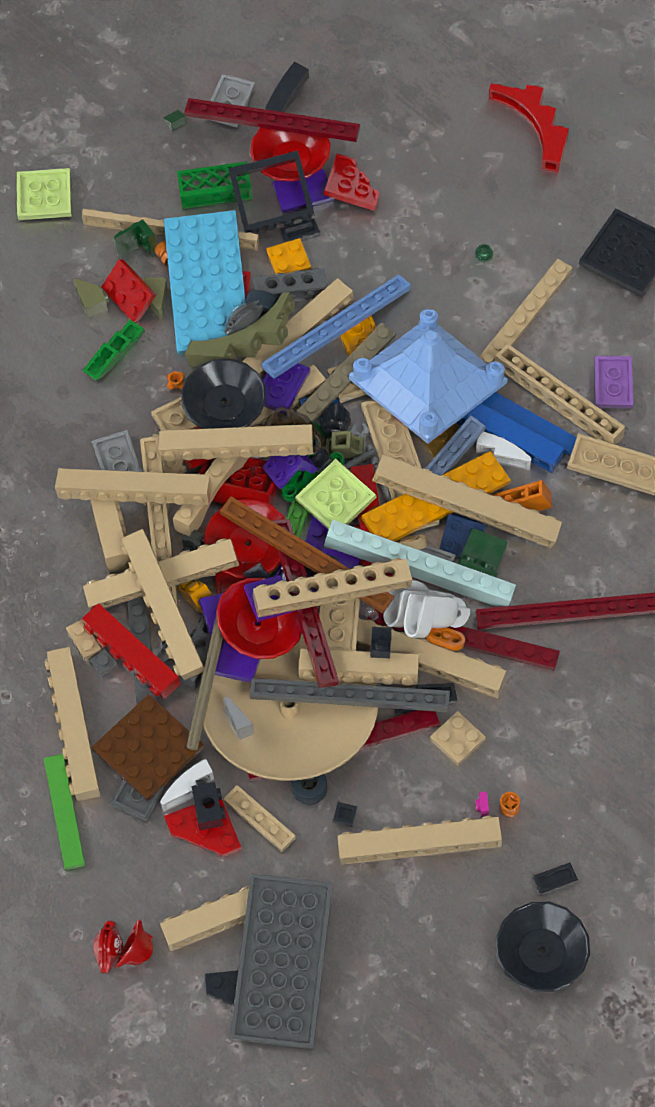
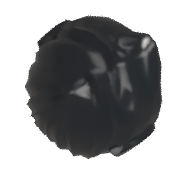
(335, 419)

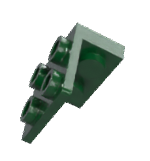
(133, 237)
(483, 552)

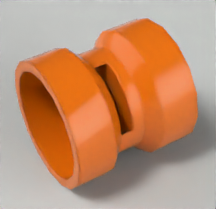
(161, 252)
(510, 800)

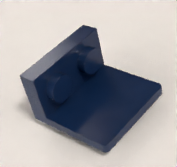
(457, 532)

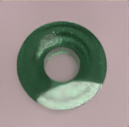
(483, 248)

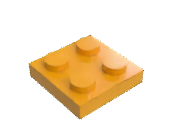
(288, 257)

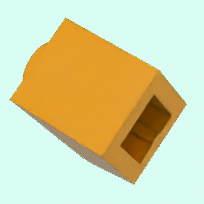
(192, 592)

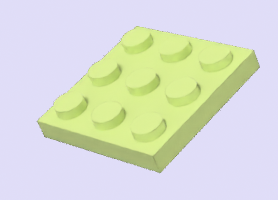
(44, 194)
(335, 495)

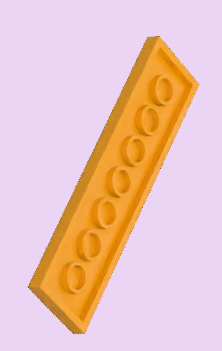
(410, 514)

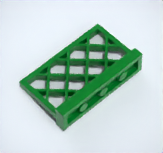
(216, 194)

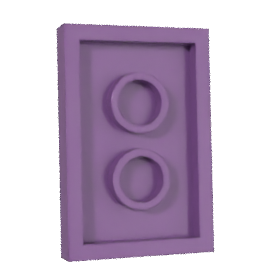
(613, 381)

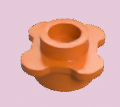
(175, 376)

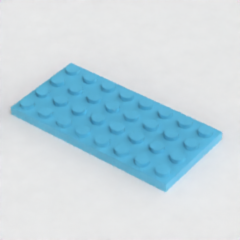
(203, 274)

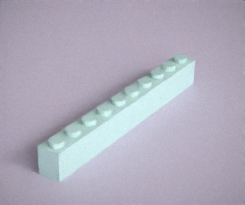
(421, 564)

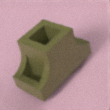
(345, 443)

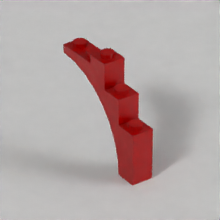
(542, 118)

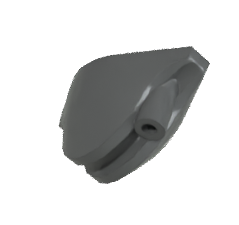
(243, 316)

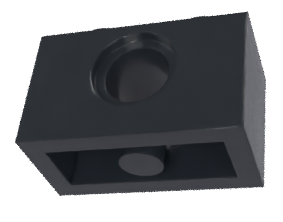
(205, 794)

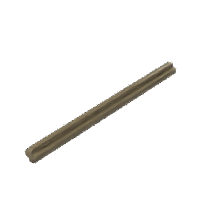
(205, 688)

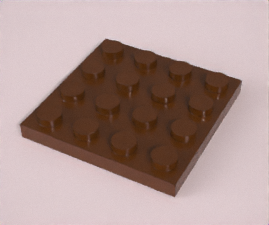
(146, 747)

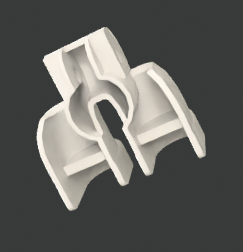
(423, 609)

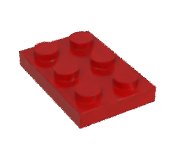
(128, 290)

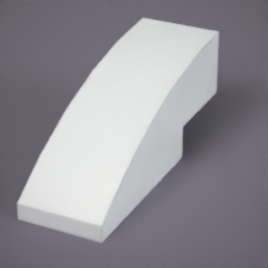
(503, 451)
(181, 789)

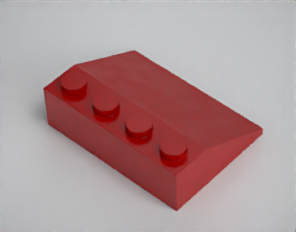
(246, 483)

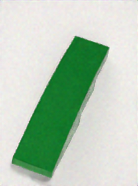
(113, 351)

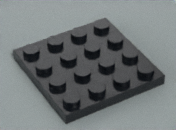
(623, 252)

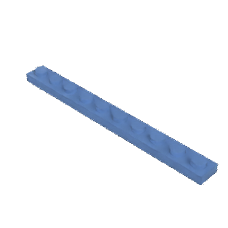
(336, 326)

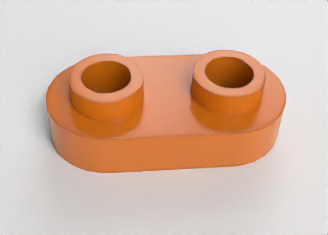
(446, 638)

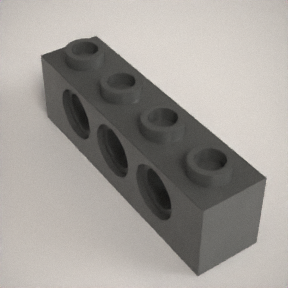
(299, 279)
(199, 638)

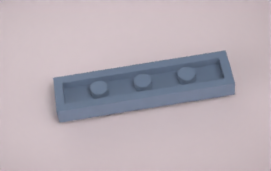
(456, 446)

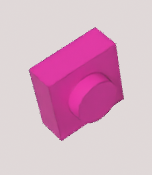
(482, 804)

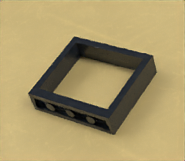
(264, 164)

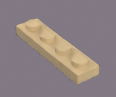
(259, 818)

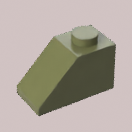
(159, 286)
(91, 297)

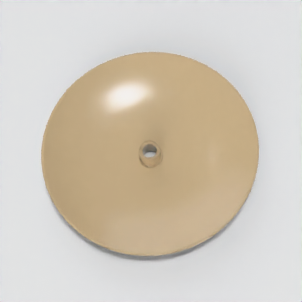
(286, 741)

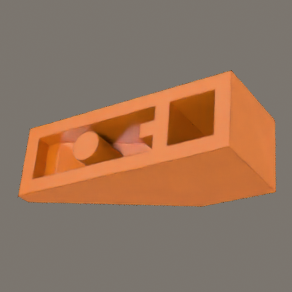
(530, 496)

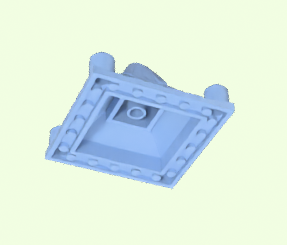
(428, 378)

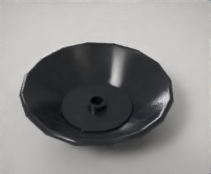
(219, 382)
(545, 927)

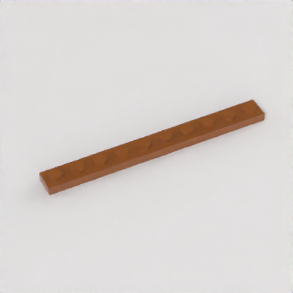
(294, 547)

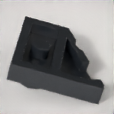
(222, 985)

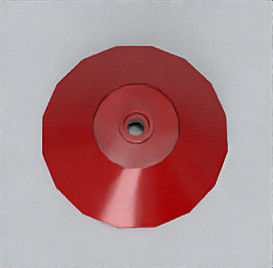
(270, 143)
(259, 550)
(238, 627)

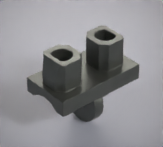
(193, 541)

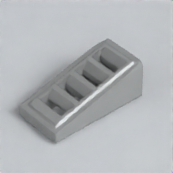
(240, 723)

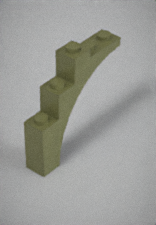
(247, 342)

